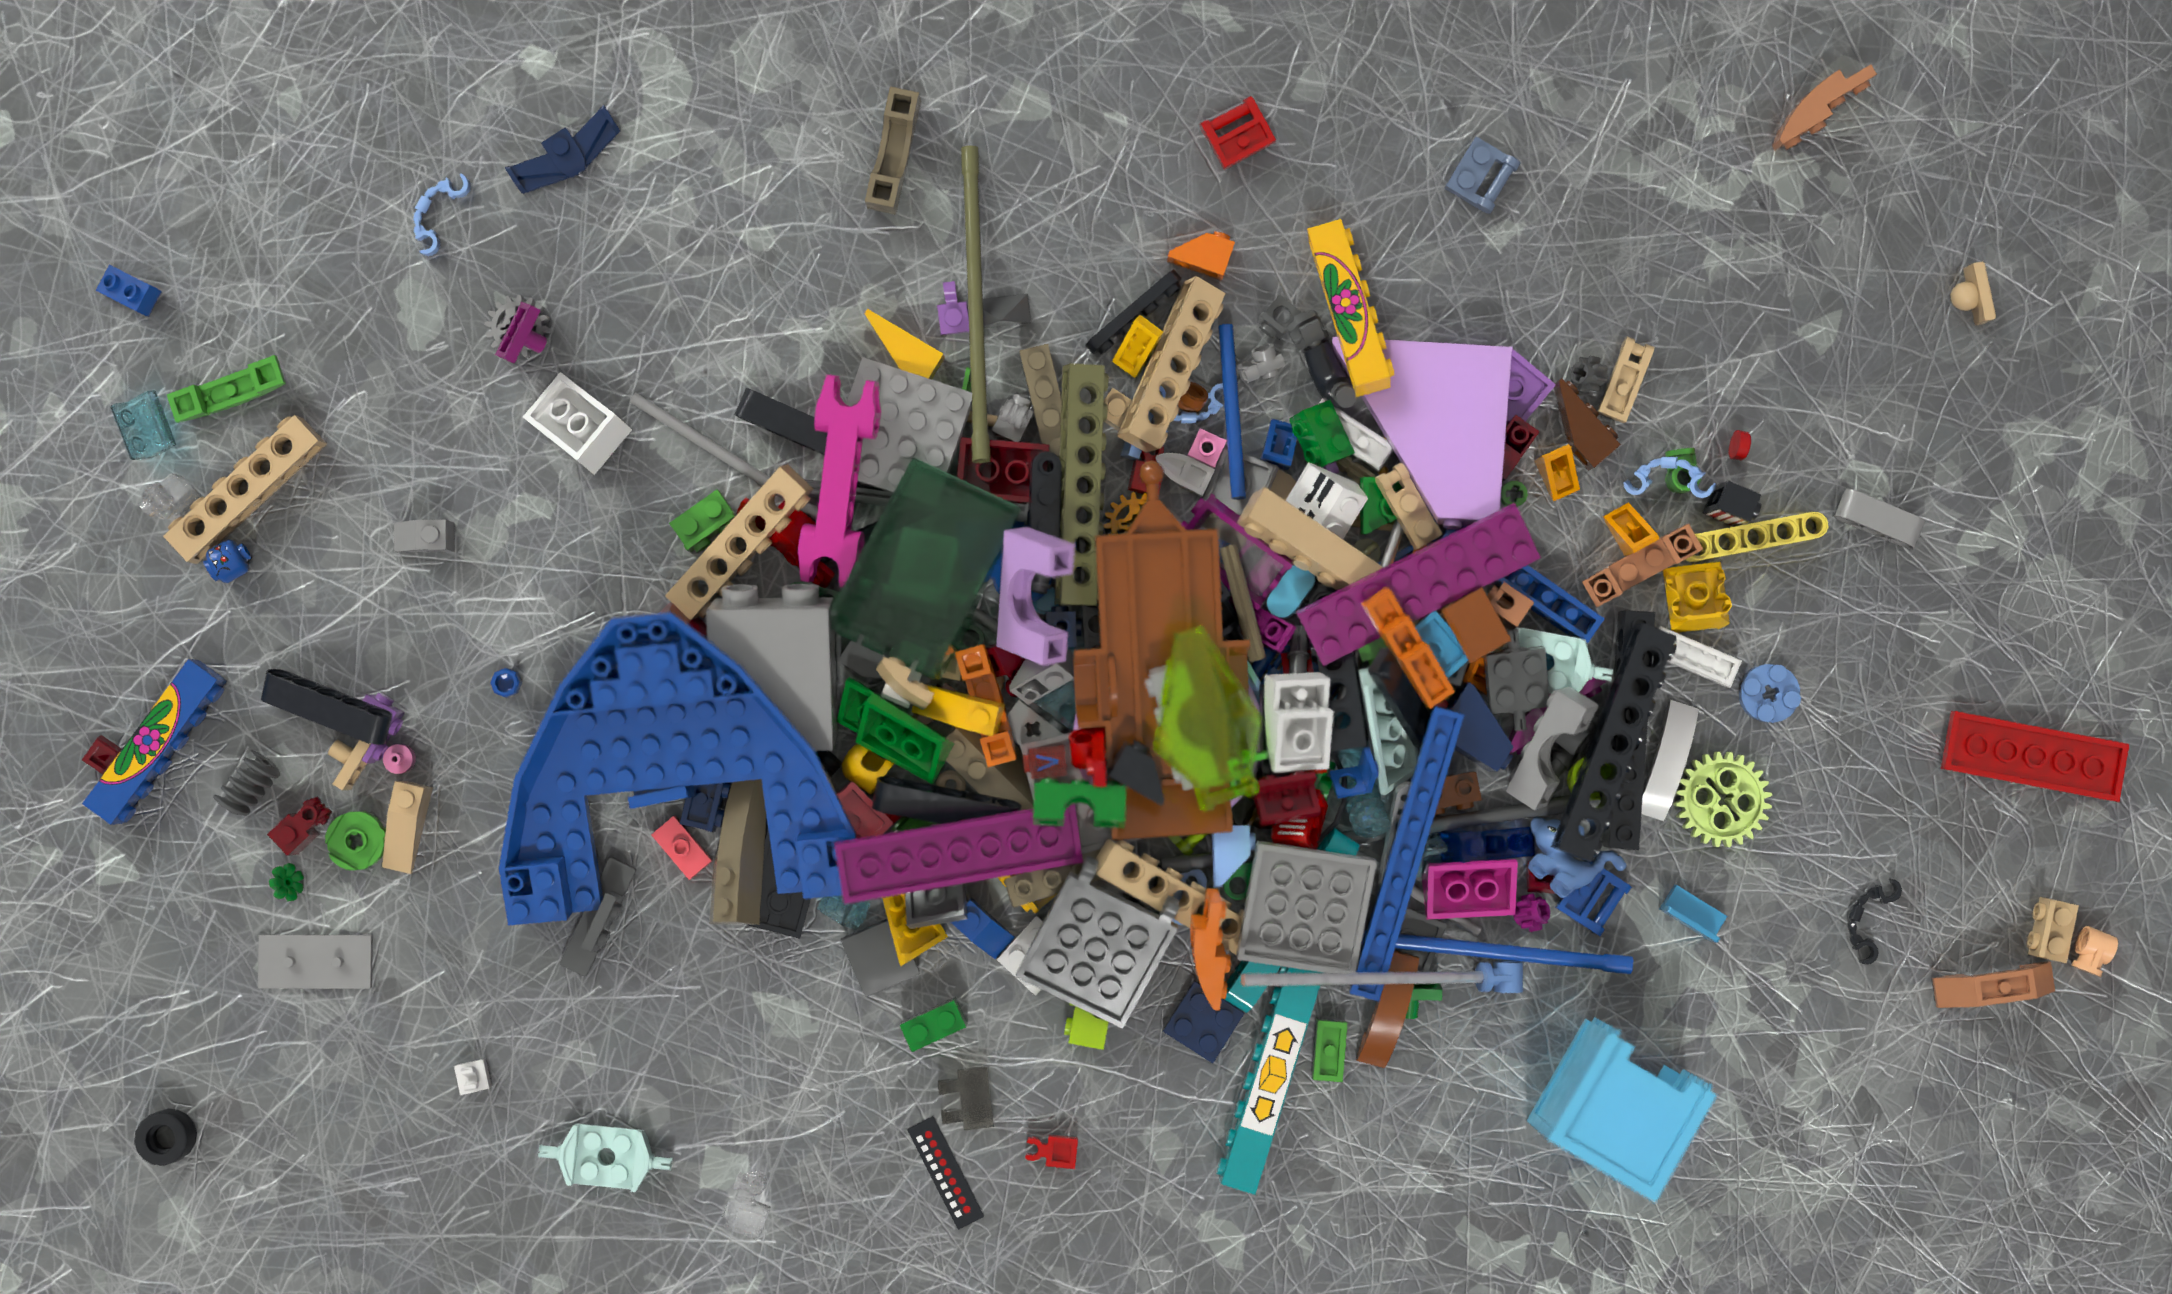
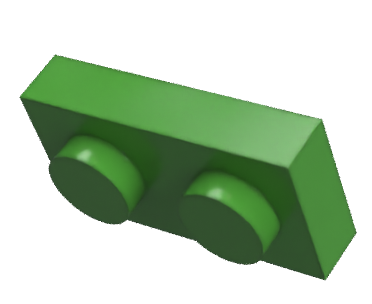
(1329, 1050)

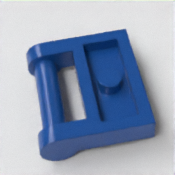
(1582, 900)

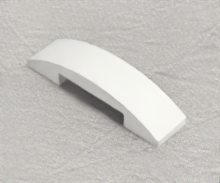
(1669, 759)

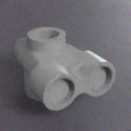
(1264, 364)

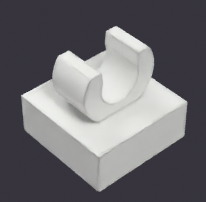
(473, 1076)

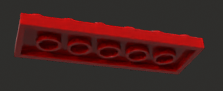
(2035, 756)

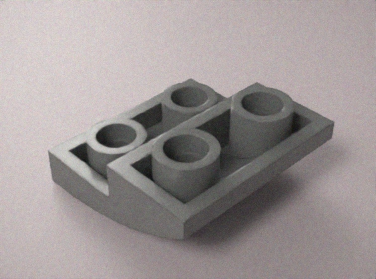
(875, 958)

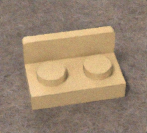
(2052, 929)

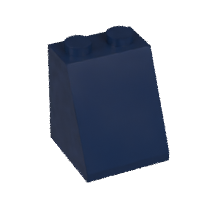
(1480, 734)

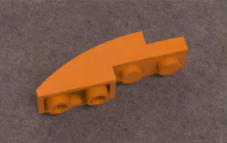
(1208, 950)

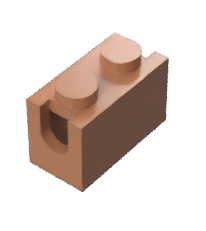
(1509, 605)

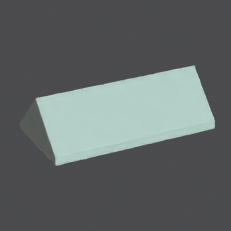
(1388, 740)

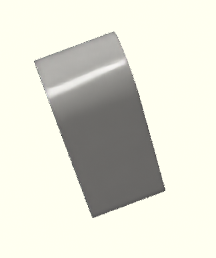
(1879, 518)

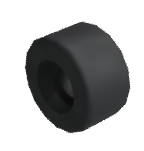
(147, 1143)

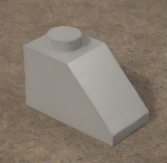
(424, 536)

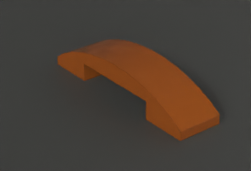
(1388, 1015)

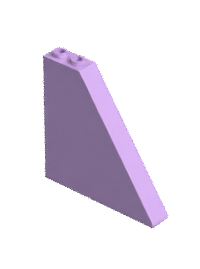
(1446, 423)

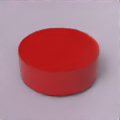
(1739, 445)

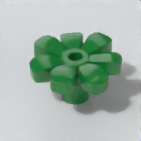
(286, 882)

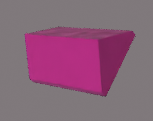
(1470, 889)

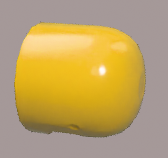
(864, 767)

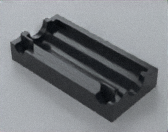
(779, 912)

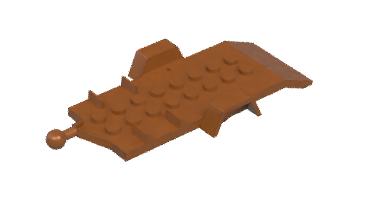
(1148, 589)

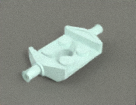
(1570, 655)
(582, 1163)

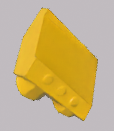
(1697, 597)

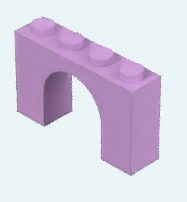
(1019, 626)

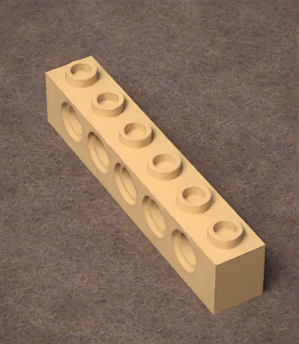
(1136, 425)
(305, 446)
(686, 593)
(1110, 867)

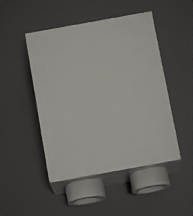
(785, 650)

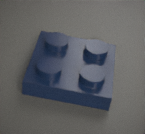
(1200, 1026)

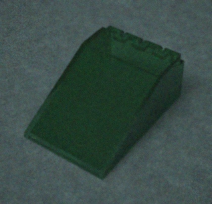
(924, 569)

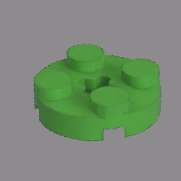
(340, 845)

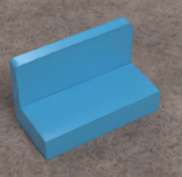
(1693, 913)

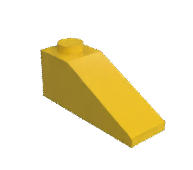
(905, 349)
(963, 711)

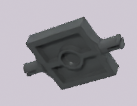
(1516, 680)

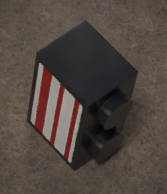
(1733, 504)

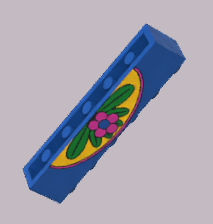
(155, 742)

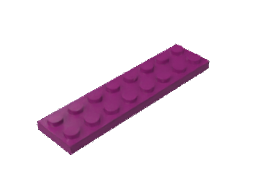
(1421, 581)
(954, 854)

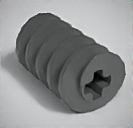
(248, 785)

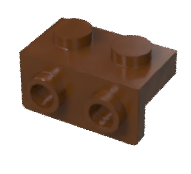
(1459, 791)

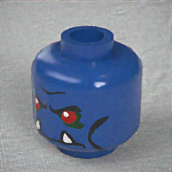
(227, 561)

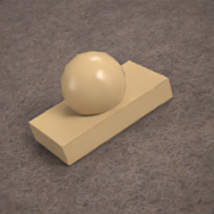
(1975, 294)

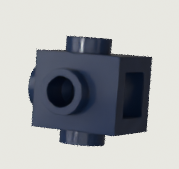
(1067, 618)

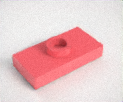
(682, 847)

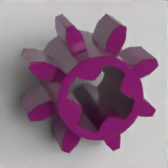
(1532, 912)

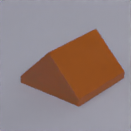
(1476, 625)

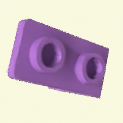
(376, 752)

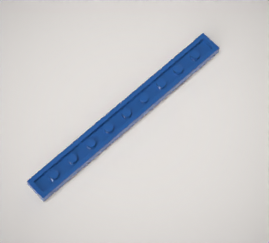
(1408, 847)

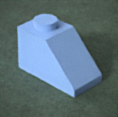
(1230, 852)

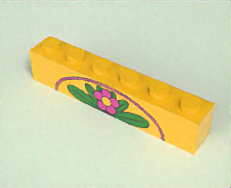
(1349, 307)

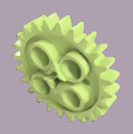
(1702, 815)

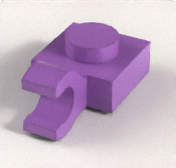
(953, 314)

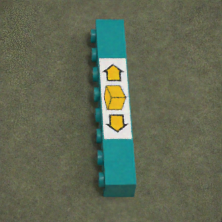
(1267, 1084)

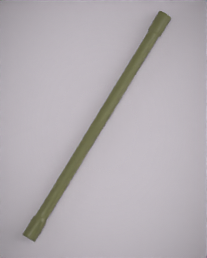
(980, 434)

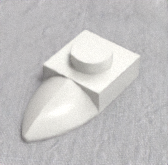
(1186, 472)

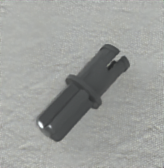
(1298, 652)

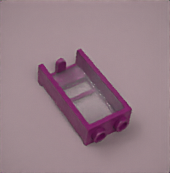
(1260, 564)

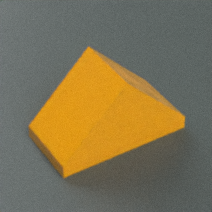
(1558, 472)
(1630, 529)

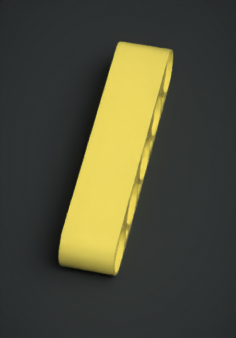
(1767, 535)

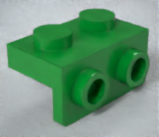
(1321, 434)

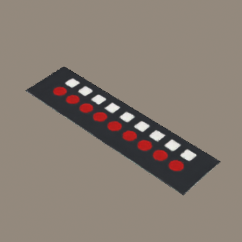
(945, 1172)

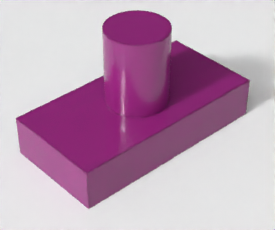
(521, 334)

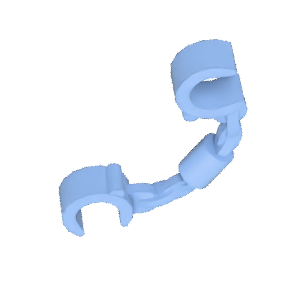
(423, 205)
(1191, 417)
(1669, 462)

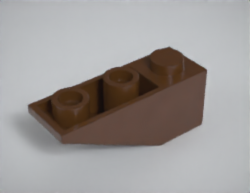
(1583, 430)

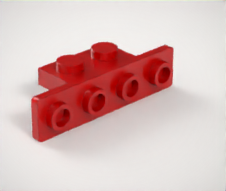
(788, 542)

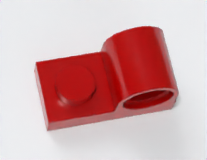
(1089, 752)

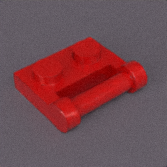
(1241, 141)

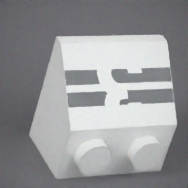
(1328, 498)

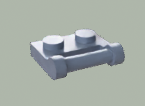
(1474, 169)

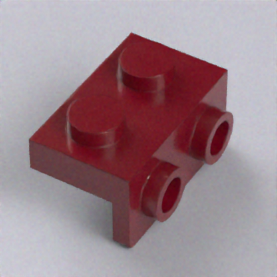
(1287, 798)

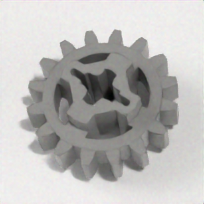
(510, 308)

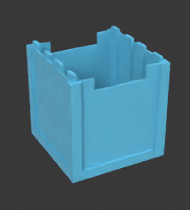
(1619, 1112)

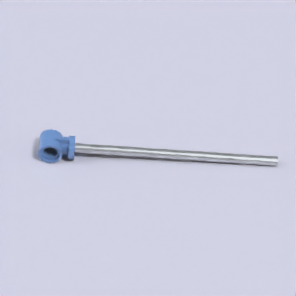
(1503, 977)

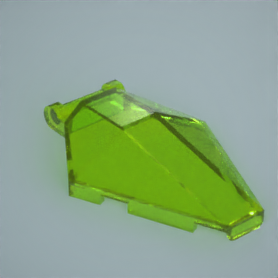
(1207, 721)

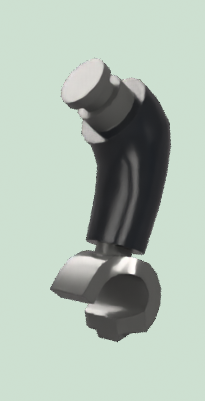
(1323, 365)

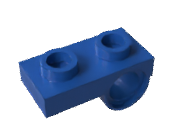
(128, 290)

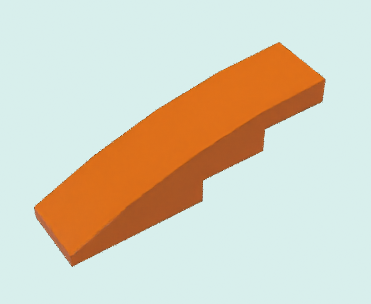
(1408, 647)

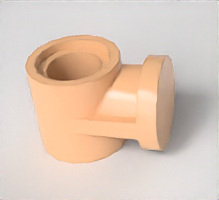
(2094, 950)

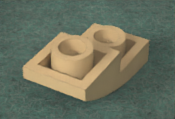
(896, 675)

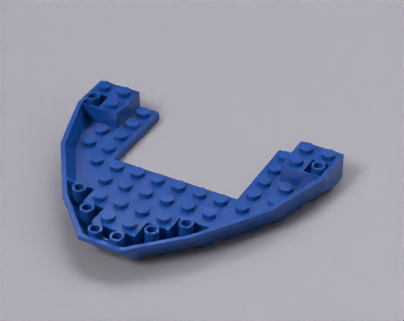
(658, 712)

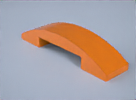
(982, 683)

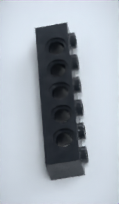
(1355, 736)

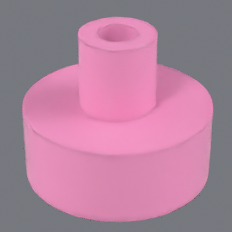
(405, 759)

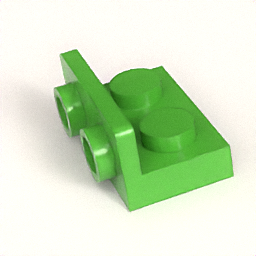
(703, 522)

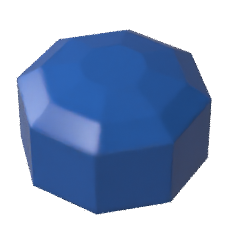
(506, 682)

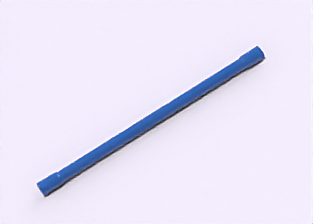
(1605, 962)

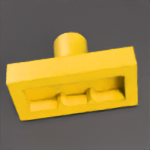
(1137, 346)

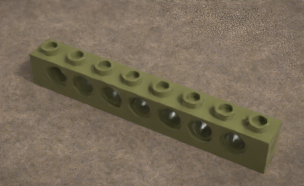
(1071, 440)

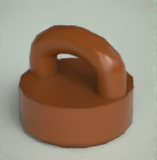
(1194, 398)

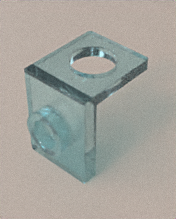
(1432, 852)

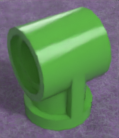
(1671, 477)

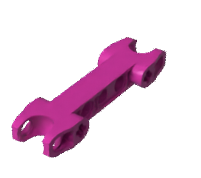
(845, 436)

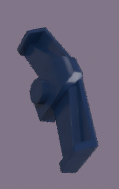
(566, 154)

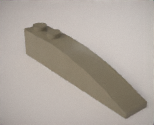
(1000, 781)
(740, 857)

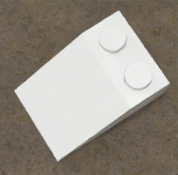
(577, 423)

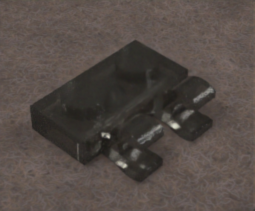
(974, 1097)

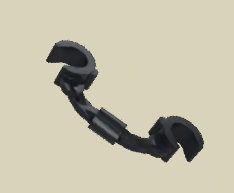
(1857, 912)

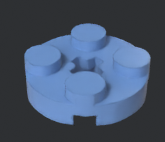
(1786, 696)

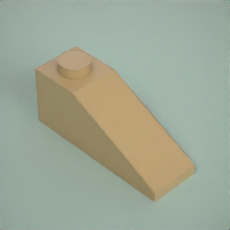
(405, 825)

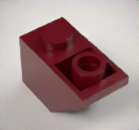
(1517, 440)

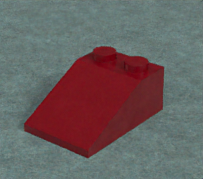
(1006, 473)

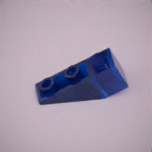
(1488, 844)

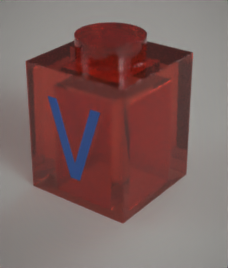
(1045, 761)

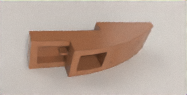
(1817, 106)

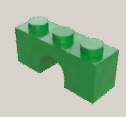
(1054, 798)

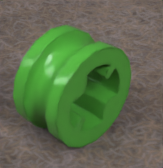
(1507, 487)

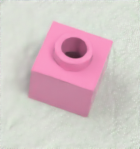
(1196, 452)

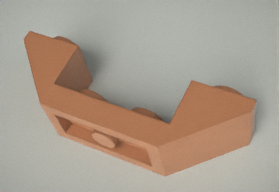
(1641, 565)
(1994, 988)

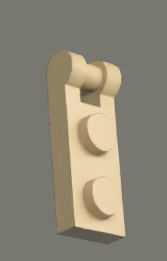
(1625, 381)
(1408, 507)

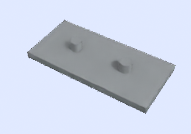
(315, 961)

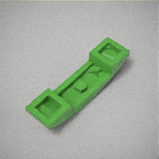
(227, 391)

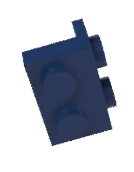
(705, 807)

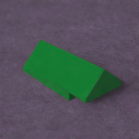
(892, 731)

